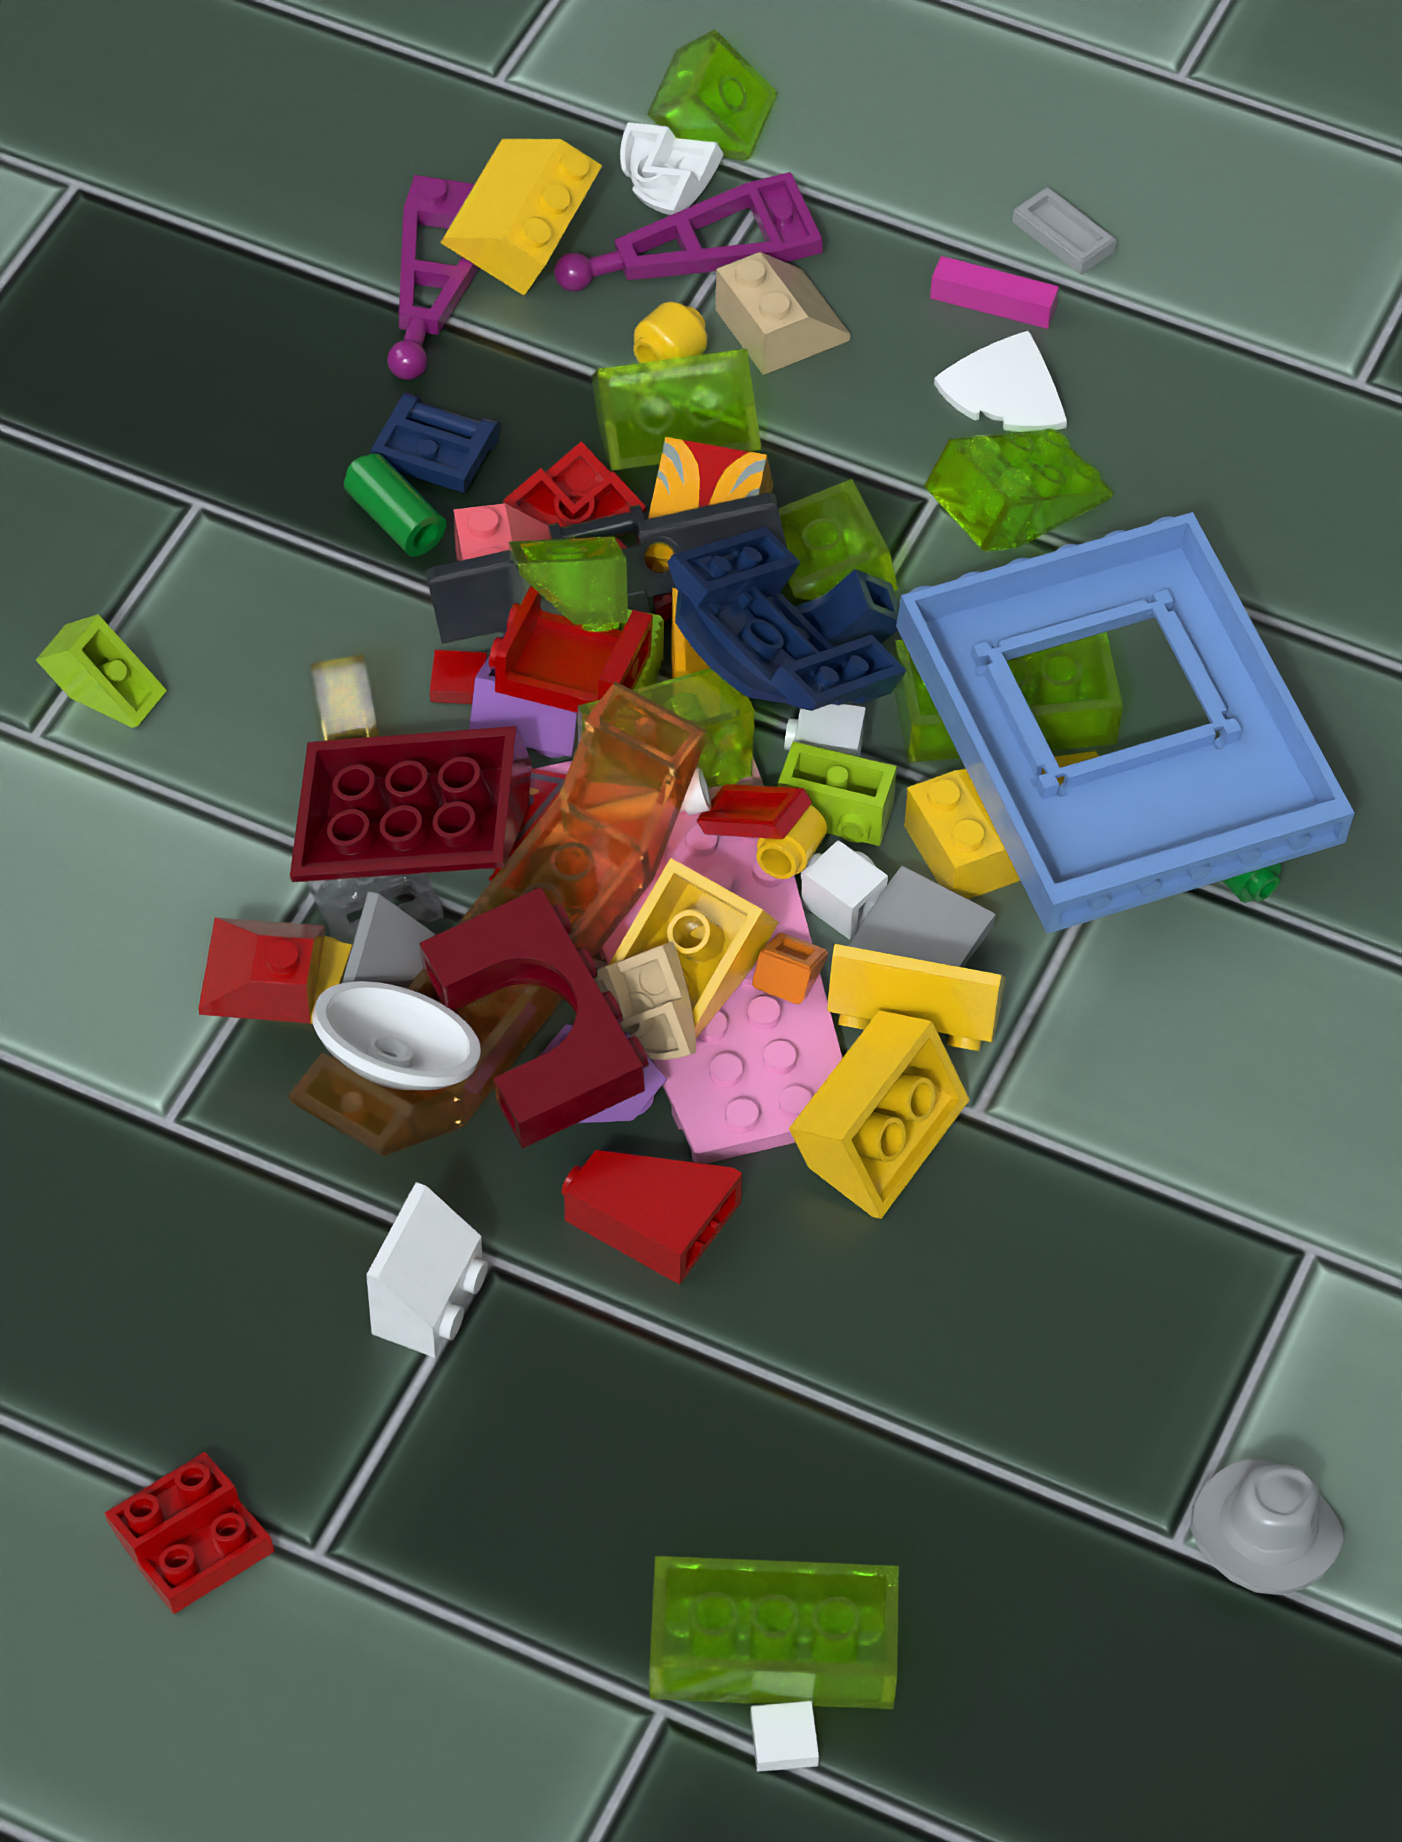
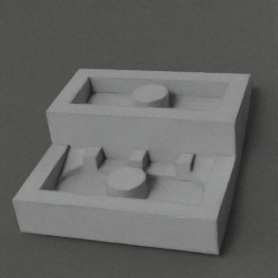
(923, 922)

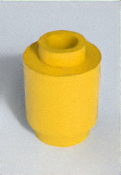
(791, 855)

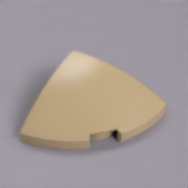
(653, 1001)

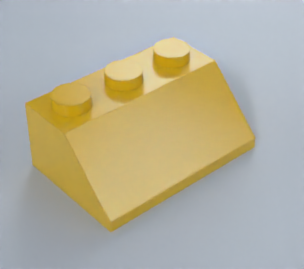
(521, 208)
(952, 997)
(881, 1111)

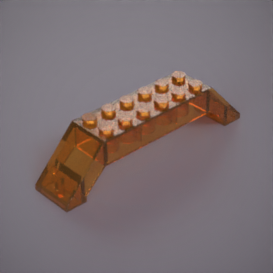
(589, 854)

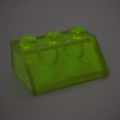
(677, 398)

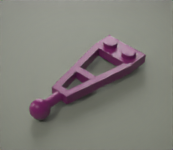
(432, 204)
(774, 204)

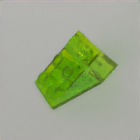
(1014, 486)

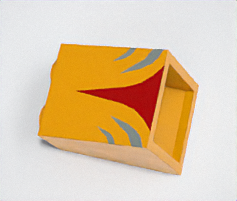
(701, 476)

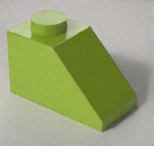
(101, 671)

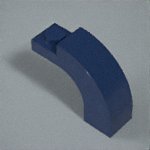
(854, 610)

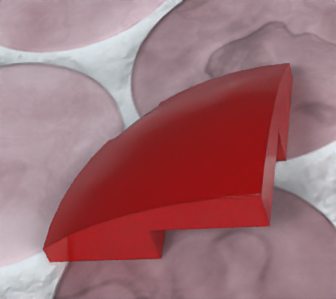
(573, 491)

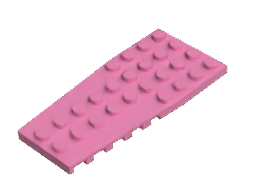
(759, 1052)

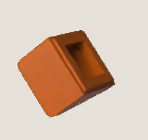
(788, 967)

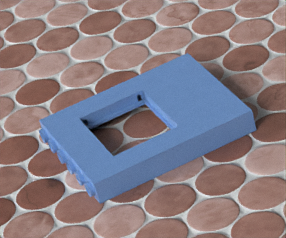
(1151, 813)

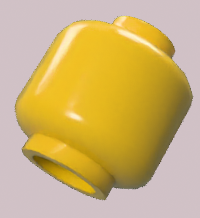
(670, 333)

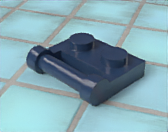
(432, 452)

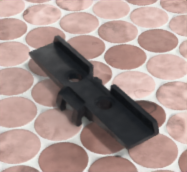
(478, 592)

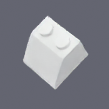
(424, 1274)

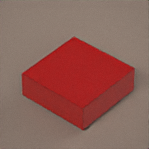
(455, 675)

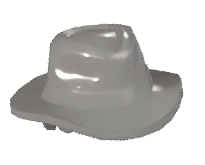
(1266, 1526)

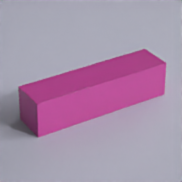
(994, 292)

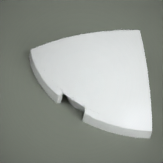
(665, 169)
(1006, 384)

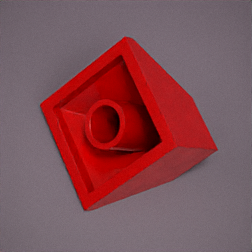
(262, 970)

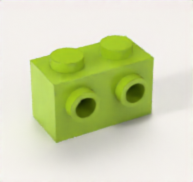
(846, 789)

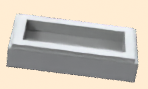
(1064, 230)

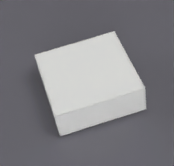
(784, 1736)

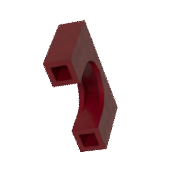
(532, 946)

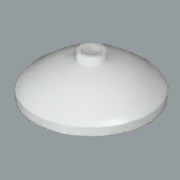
(395, 1036)

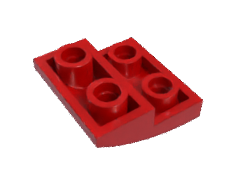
(189, 1532)

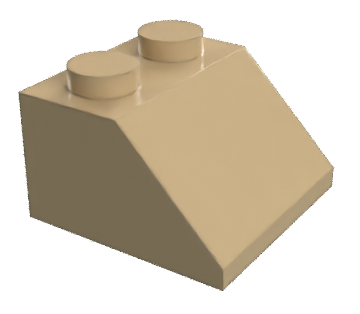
(775, 312)

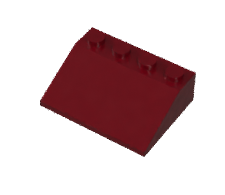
(410, 804)

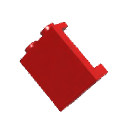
(560, 663)

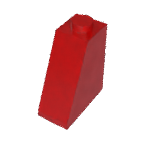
(652, 1207)

